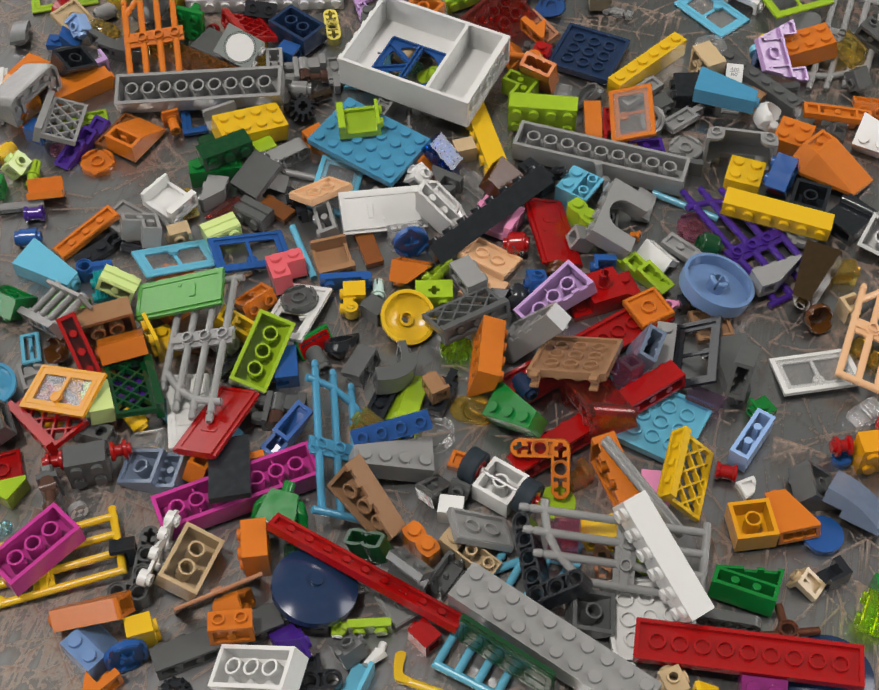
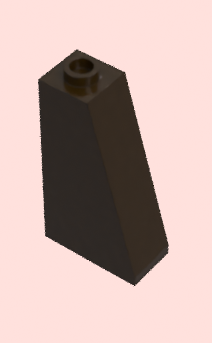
(815, 273)

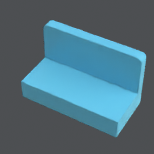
(359, 677)

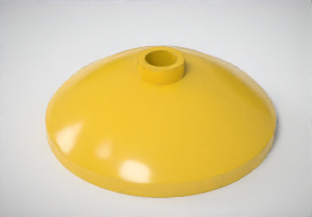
(406, 304)

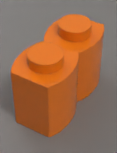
(420, 543)
(237, 599)

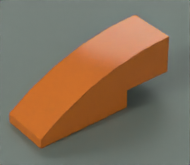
(592, 118)

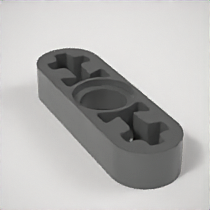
(731, 620)

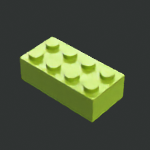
(542, 109)

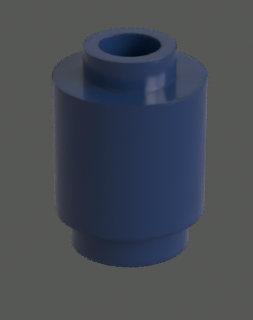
(521, 384)

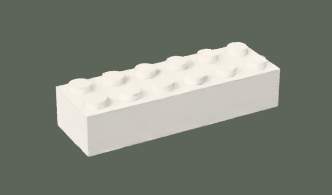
(662, 558)

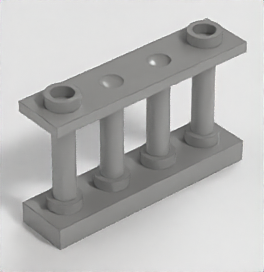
(48, 323)

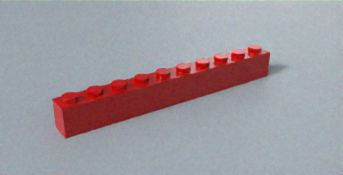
(641, 394)

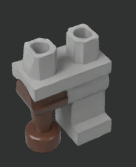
(306, 69)

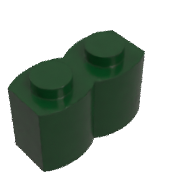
(367, 545)

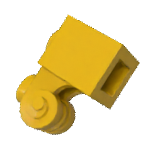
(352, 296)

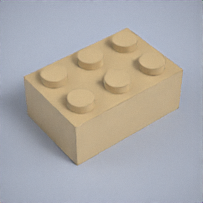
(189, 562)

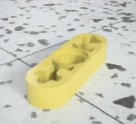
(334, 31)

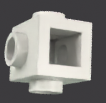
(416, 173)

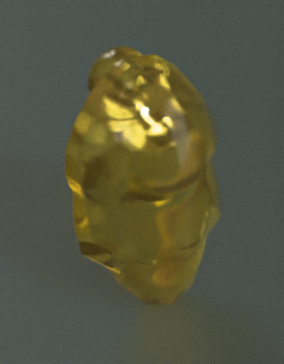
(106, 28)

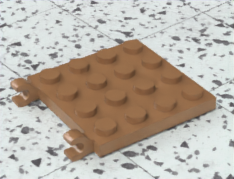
(575, 359)

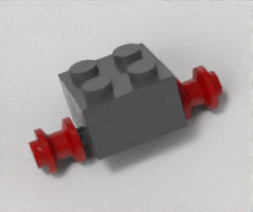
(88, 462)

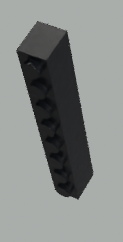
(489, 214)

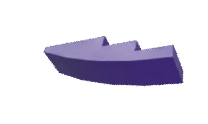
(88, 135)

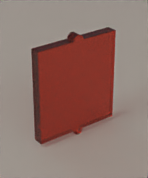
(222, 207)

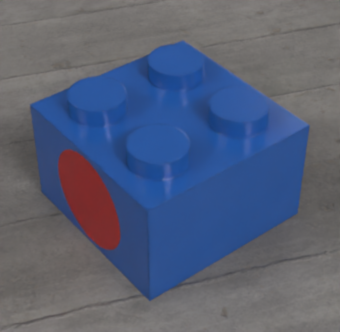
(782, 175)

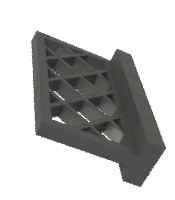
(469, 321)

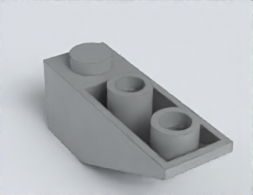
(771, 276)

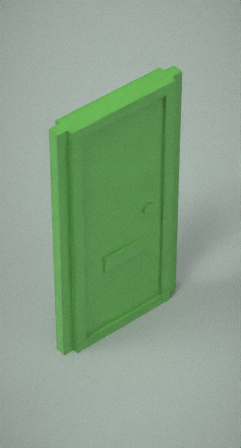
(181, 294)

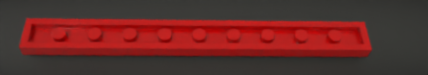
(365, 572)

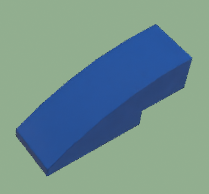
(288, 428)

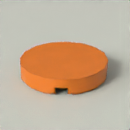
(97, 162)

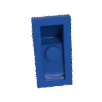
(63, 39)

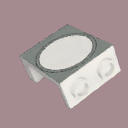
(239, 47)

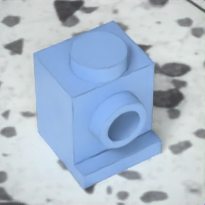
(78, 25)

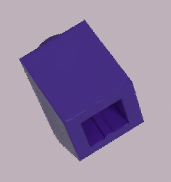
(291, 636)

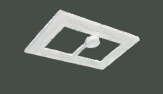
(308, 317)

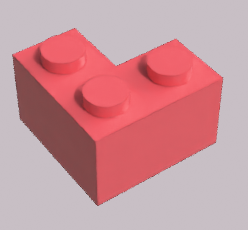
(284, 267)

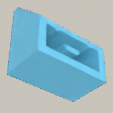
(577, 184)

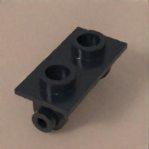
(260, 9)

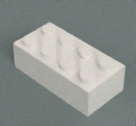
(258, 668)

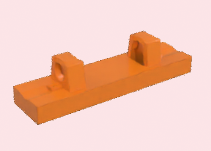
(833, 113)

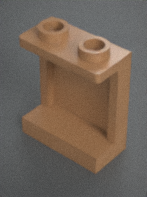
(332, 255)

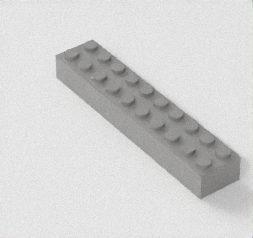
(199, 89)
(623, 161)
(544, 635)

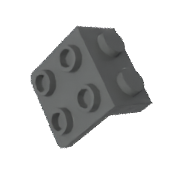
(409, 568)

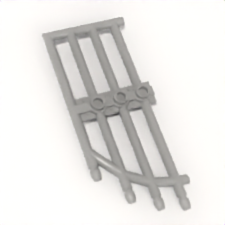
(839, 35)
(200, 339)
(624, 559)

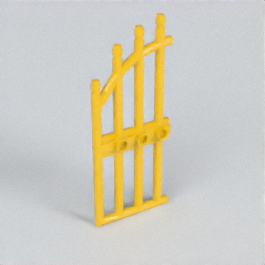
(46, 584)

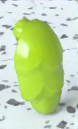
(438, 272)

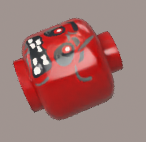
(516, 243)

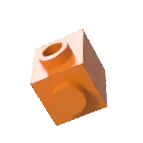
(195, 469)

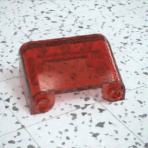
(601, 409)

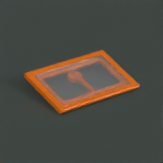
(632, 113)

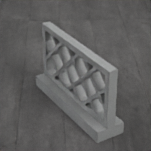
(47, 116)

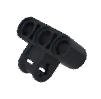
(320, 677)

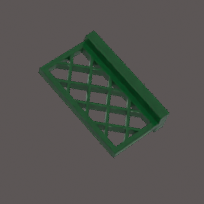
(149, 385)

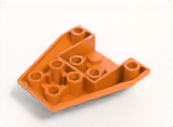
(829, 163)

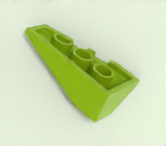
(408, 401)

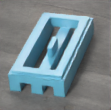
(39, 359)

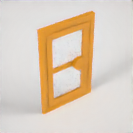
(63, 391)

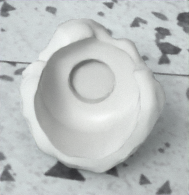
(766, 116)

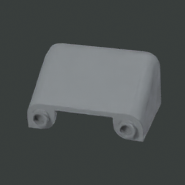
(23, 87)
(739, 142)

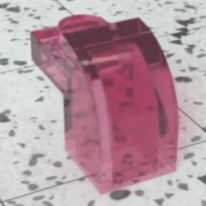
(627, 369)

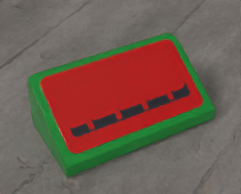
(313, 338)

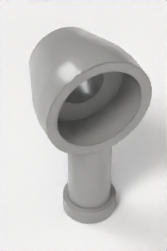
(599, 172)

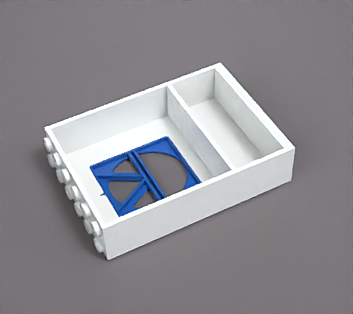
(466, 57)

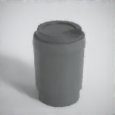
(317, 353)

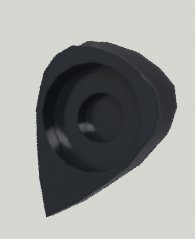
(340, 345)

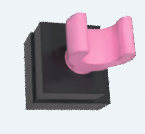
(682, 304)

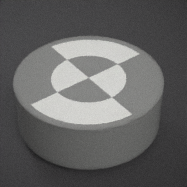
(78, 510)

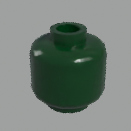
(709, 243)

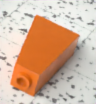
(85, 84)
(91, 611)

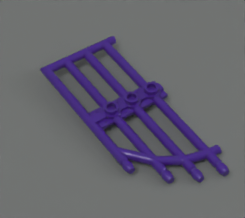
(748, 247)

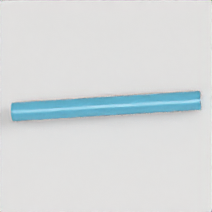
(679, 203)
(297, 238)

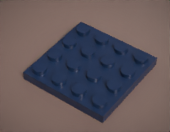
(589, 53)

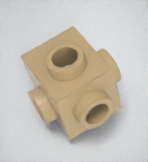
(673, 678)

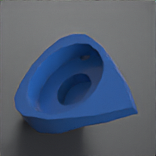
(550, 8)

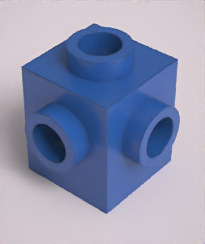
(534, 278)

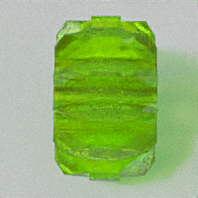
(456, 351)

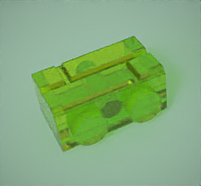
(868, 619)

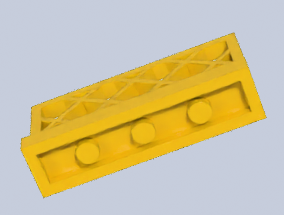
(674, 467)

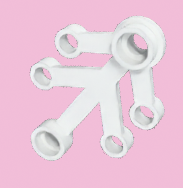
(156, 552)

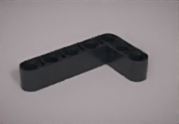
(535, 572)

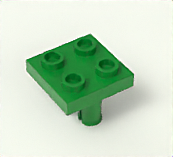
(192, 20)

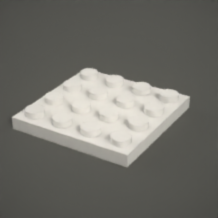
(629, 607)

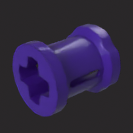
(34, 213)

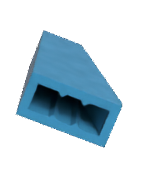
(724, 92)

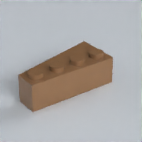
(366, 498)

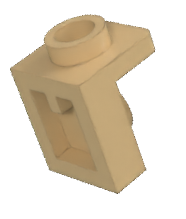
(806, 582)

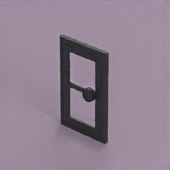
(711, 353)

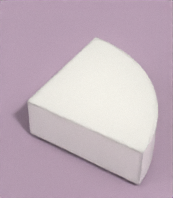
(746, 487)

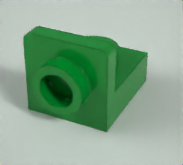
(762, 403)

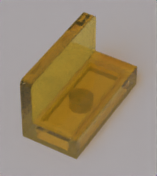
(851, 50)

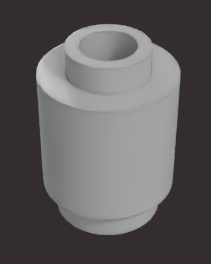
(105, 11)
(298, 87)

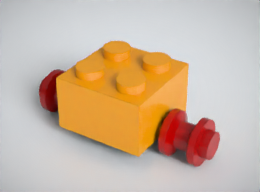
(863, 450)

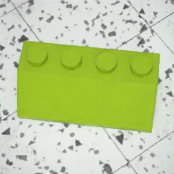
(261, 352)

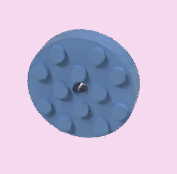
(732, 283)

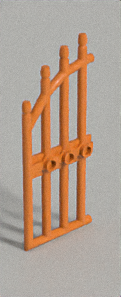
(152, 37)

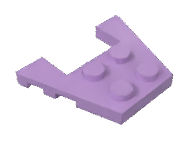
(774, 53)

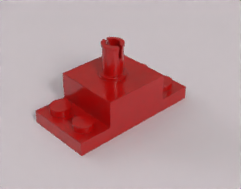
(611, 291)

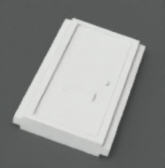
(376, 208)
(178, 421)

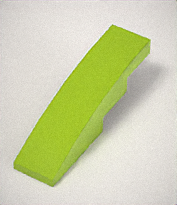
(645, 272)

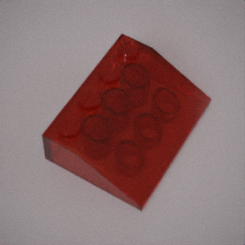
(500, 15)

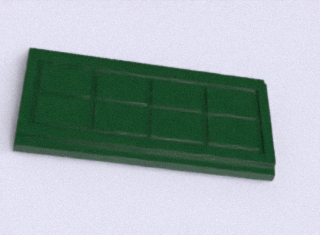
(505, 655)

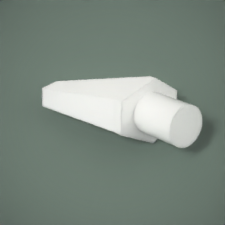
(376, 654)

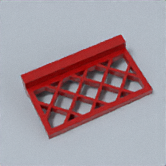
(249, 24)
(46, 436)

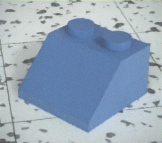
(87, 648)

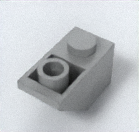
(214, 192)

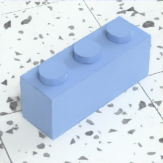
(751, 439)

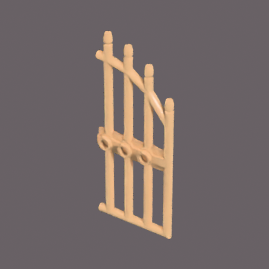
(869, 331)

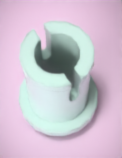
(378, 289)

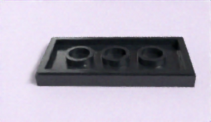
(231, 472)

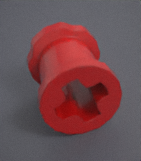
(726, 471)

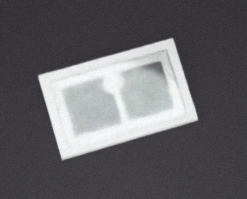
(810, 372)

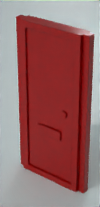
(549, 230)
(208, 440)

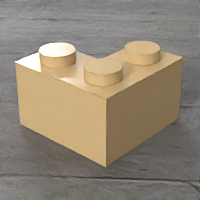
(707, 56)

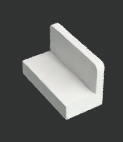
(657, 255)

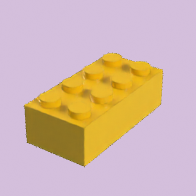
(256, 120)

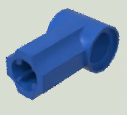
(86, 267)

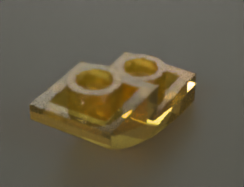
(856, 349)

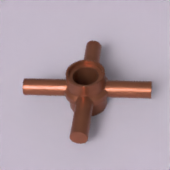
(790, 627)

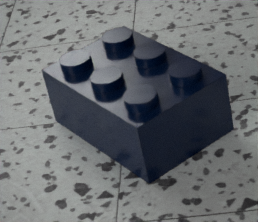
(298, 28)

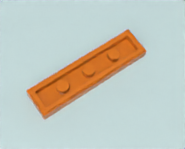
(86, 233)

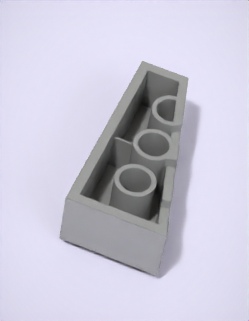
(535, 330)

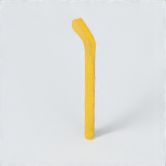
(401, 678)

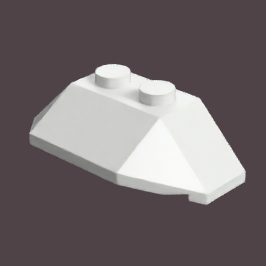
(437, 205)

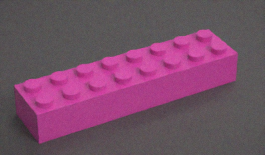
(266, 473)

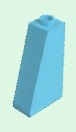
(40, 263)

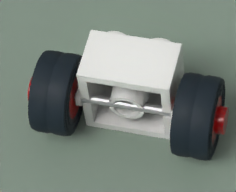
(498, 483)

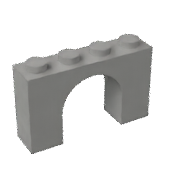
(603, 231)

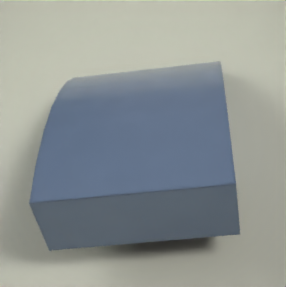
(152, 470)
(855, 500)

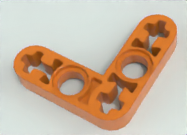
(550, 452)

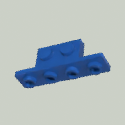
(394, 428)

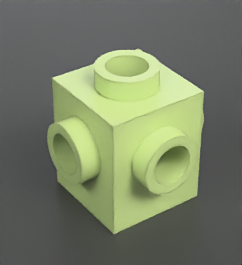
(16, 164)

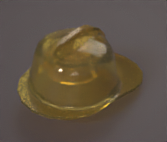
(470, 409)

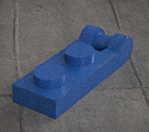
(335, 280)

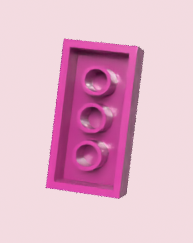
(38, 548)

